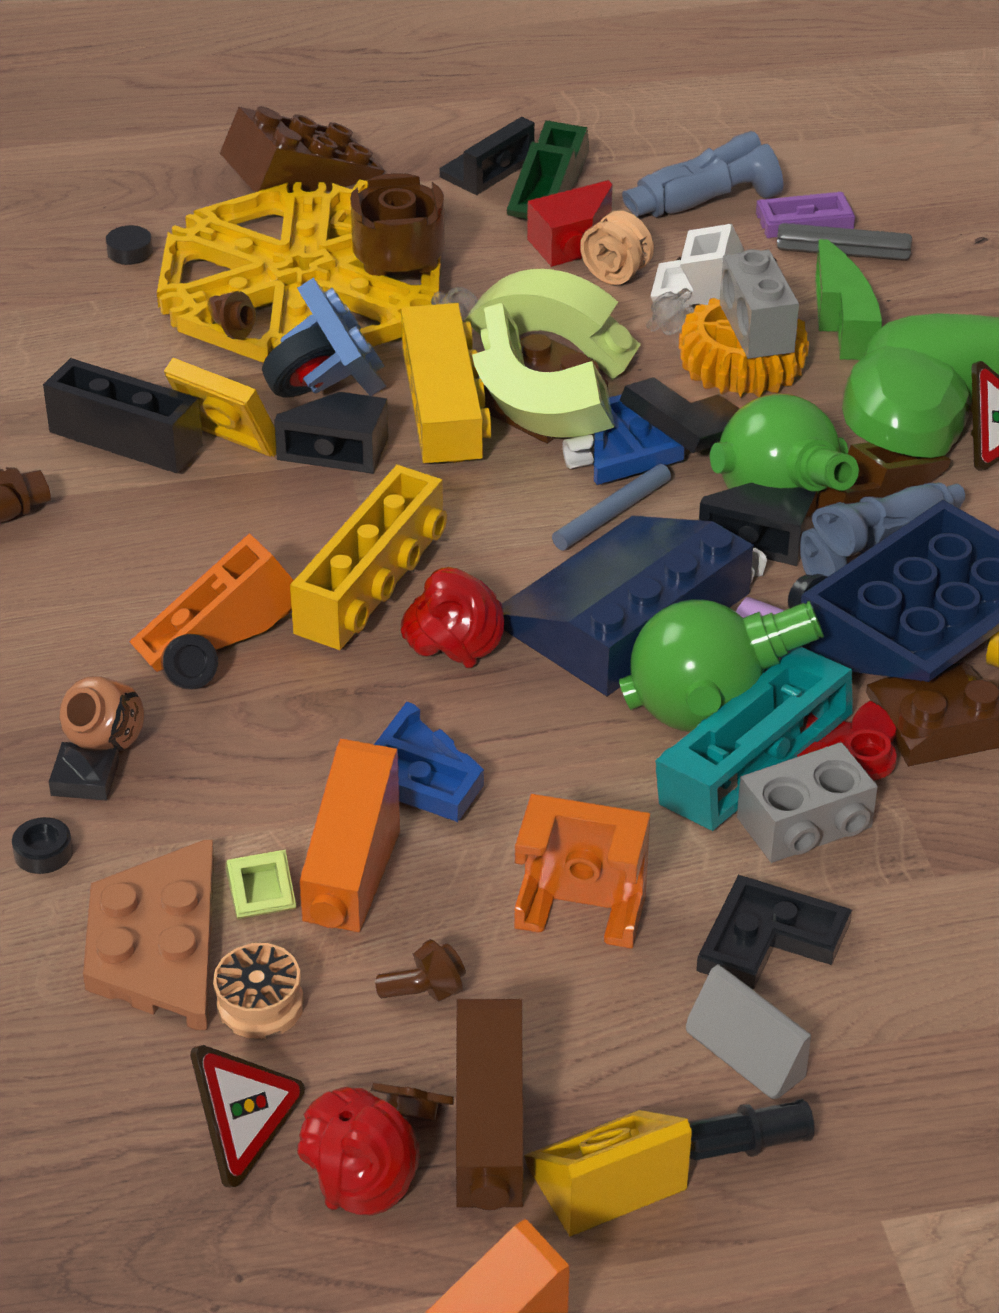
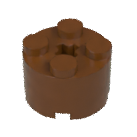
(397, 224)

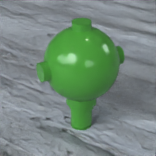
(783, 445)
(705, 654)

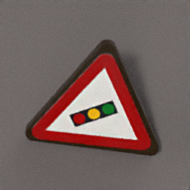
(985, 415)
(241, 1107)

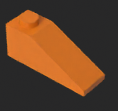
(226, 605)

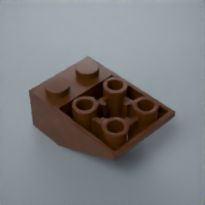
(283, 150)

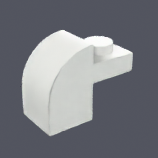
(700, 264)

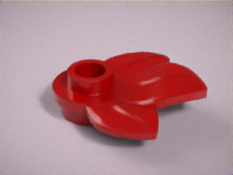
(865, 738)

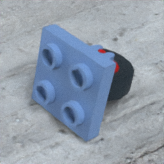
(322, 349)

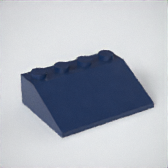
(602, 597)
(912, 598)

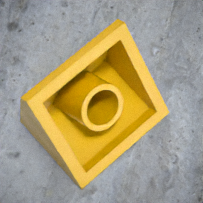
(613, 1168)

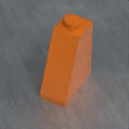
(351, 836)
(513, 1277)

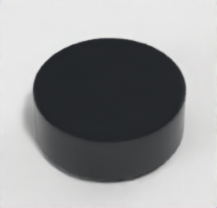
(129, 244)
(189, 661)
(42, 845)

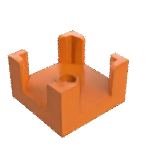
(582, 857)

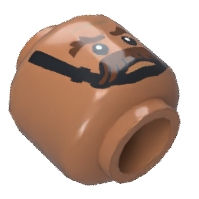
(101, 714)

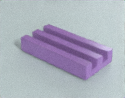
(813, 210)

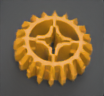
(717, 359)

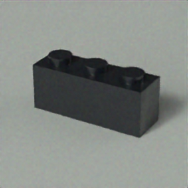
(123, 415)

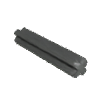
(850, 241)

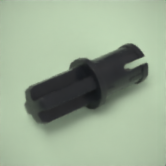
(751, 1130)

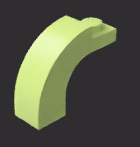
(563, 306)
(546, 403)

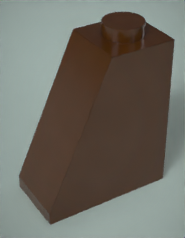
(489, 1104)

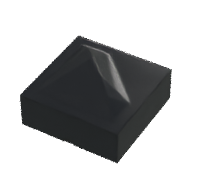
(83, 772)

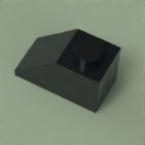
(334, 432)
(764, 517)

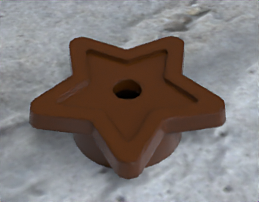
(412, 1101)

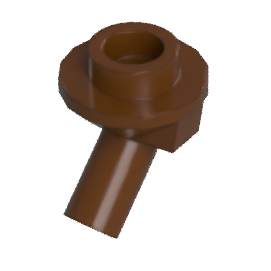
(234, 313)
(437, 972)

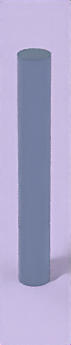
(611, 507)

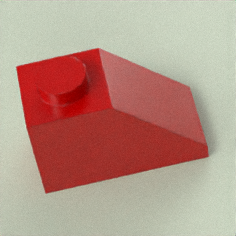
(561, 219)

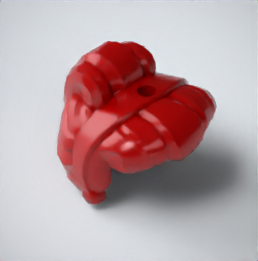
(454, 616)
(359, 1150)

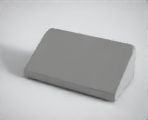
(749, 1034)

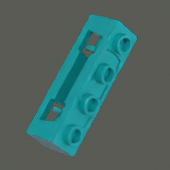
(753, 734)

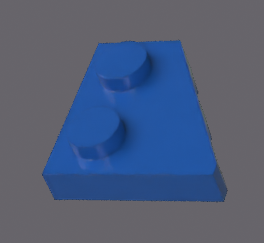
(631, 446)
(430, 767)

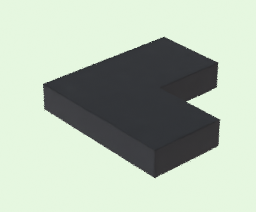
(689, 424)
(766, 917)

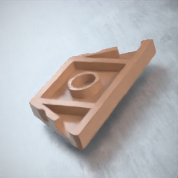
(154, 934)

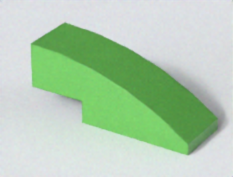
(845, 301)

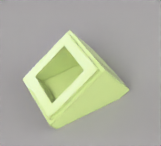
(260, 884)

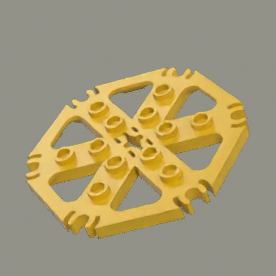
(274, 268)

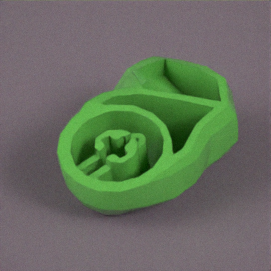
(917, 381)

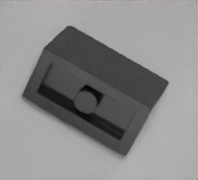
(491, 158)

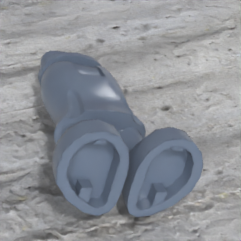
(708, 176)
(857, 527)

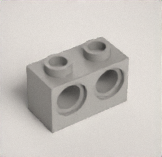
(759, 303)
(806, 802)

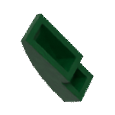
(550, 165)

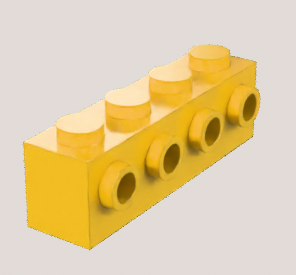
(444, 383)
(367, 557)

